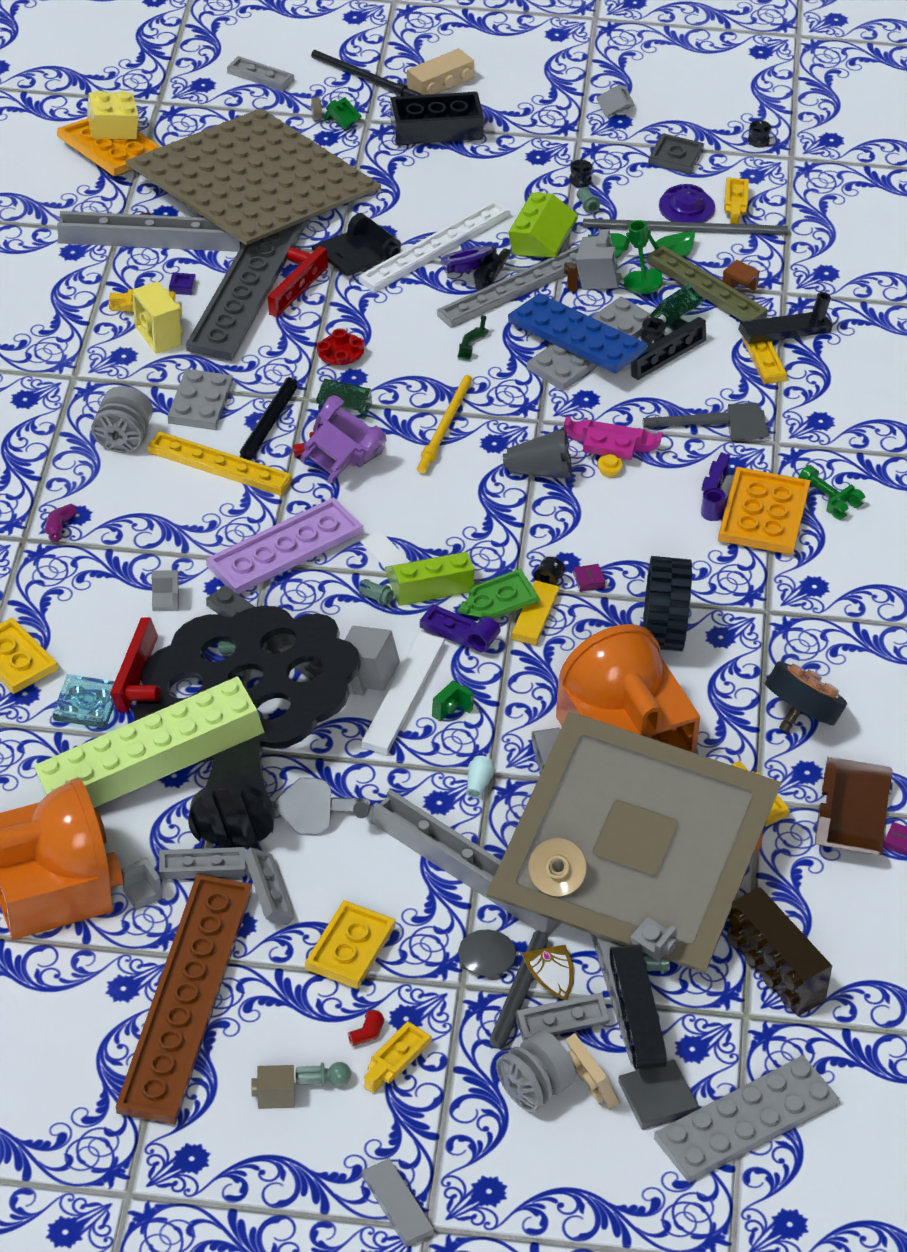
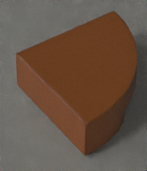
(572, 271)

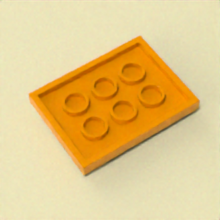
(107, 153)
(764, 510)

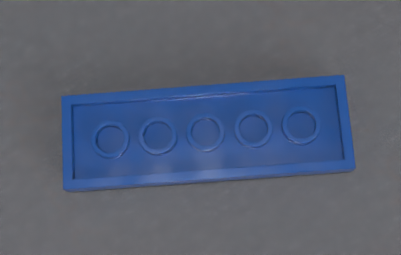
(577, 333)

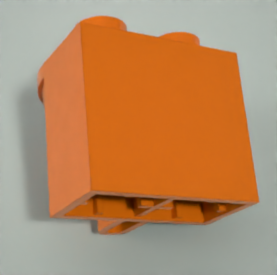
(627, 684)
(55, 863)

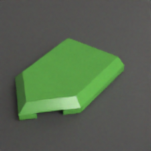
(500, 596)

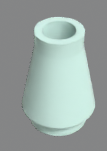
(479, 775)

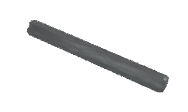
(516, 995)

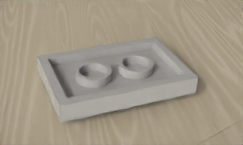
(200, 399)

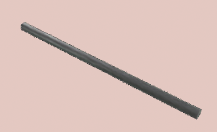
(689, 226)

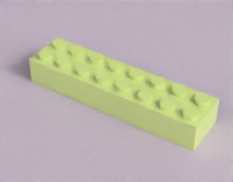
(157, 744)

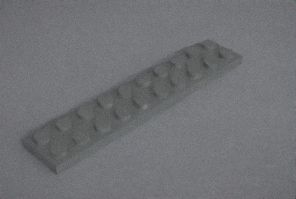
(242, 294)

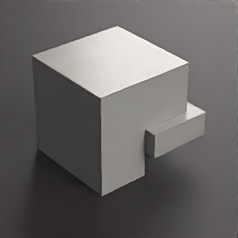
(597, 262)
(377, 658)

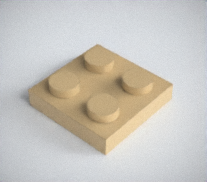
(591, 1072)

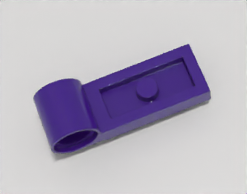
(713, 496)
(460, 629)

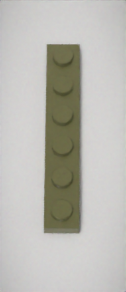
(706, 285)

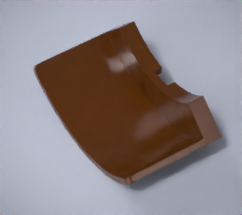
(853, 806)

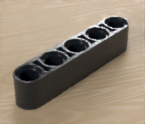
(637, 1007)

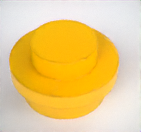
(609, 465)

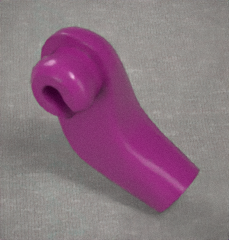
(56, 519)

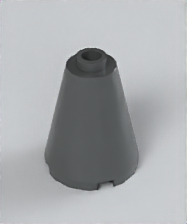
(541, 456)

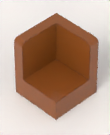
(741, 274)

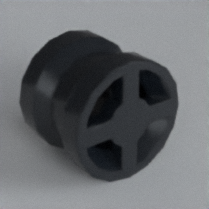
(759, 133)
(580, 173)
(653, 330)
(549, 571)

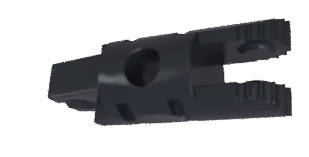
(490, 267)

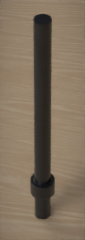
(399, 88)

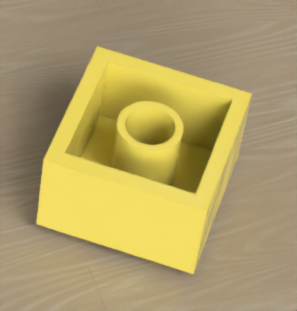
(112, 115)
(157, 317)

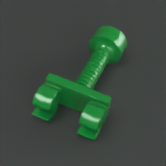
(837, 501)

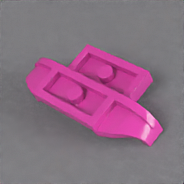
(611, 439)

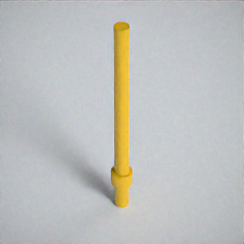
(430, 451)

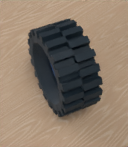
(668, 601)

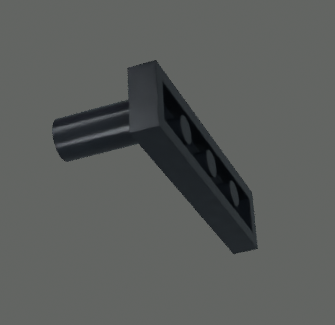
(790, 325)
(682, 339)

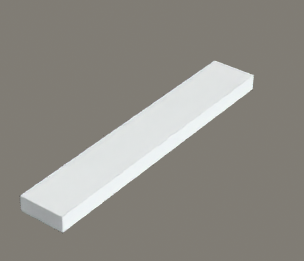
(403, 693)

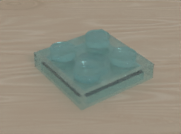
(84, 701)

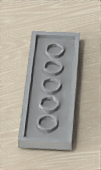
(565, 368)
(746, 1118)

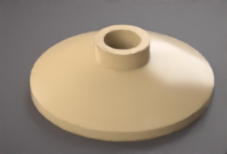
(546, 877)

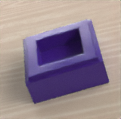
(182, 283)

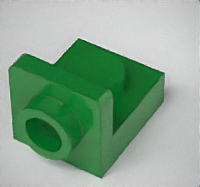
(343, 113)
(450, 698)

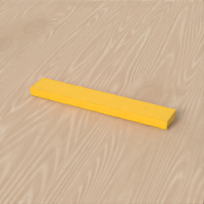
(220, 463)

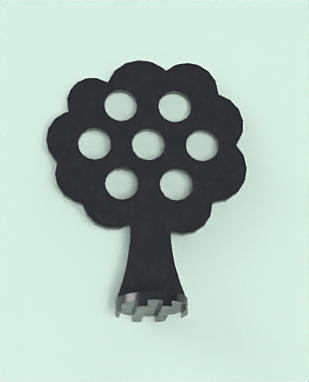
(235, 803)

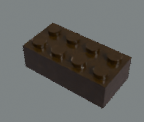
(779, 951)

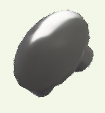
(487, 953)

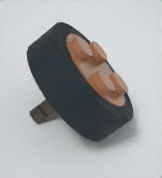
(805, 694)

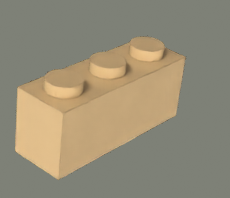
(441, 73)

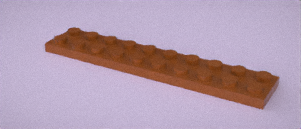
(184, 1000)

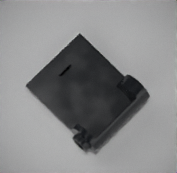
(361, 246)

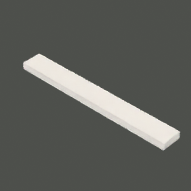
(434, 246)

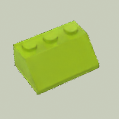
(541, 226)
(431, 578)

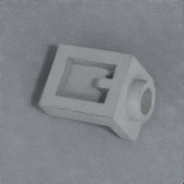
(655, 939)

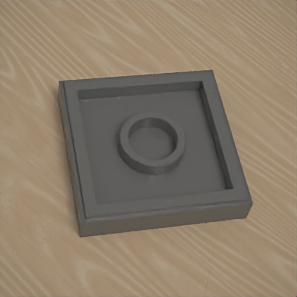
(676, 153)
(658, 1094)

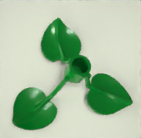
(638, 235)

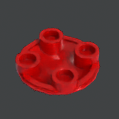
(340, 348)

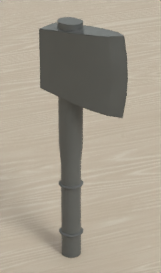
(743, 421)

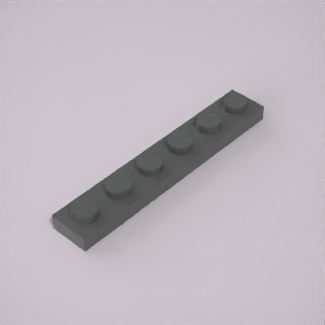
(229, 603)

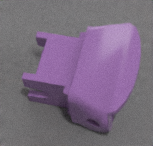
(342, 440)

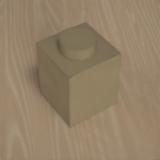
(274, 1086)

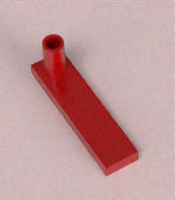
(310, 268)
(126, 686)

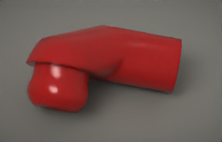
(371, 1028)

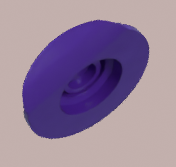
(686, 204)
(465, 260)

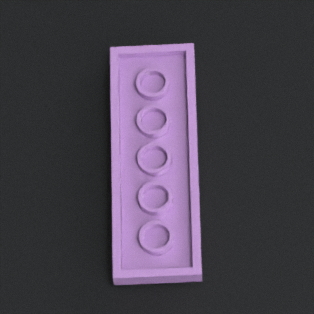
(284, 546)

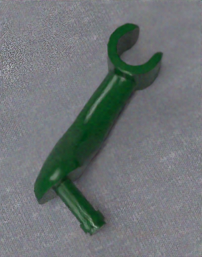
(465, 349)

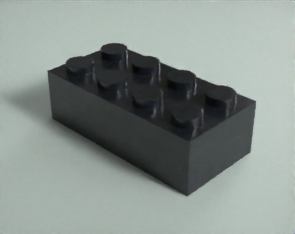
(436, 118)

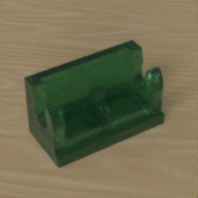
(678, 304)
(354, 396)

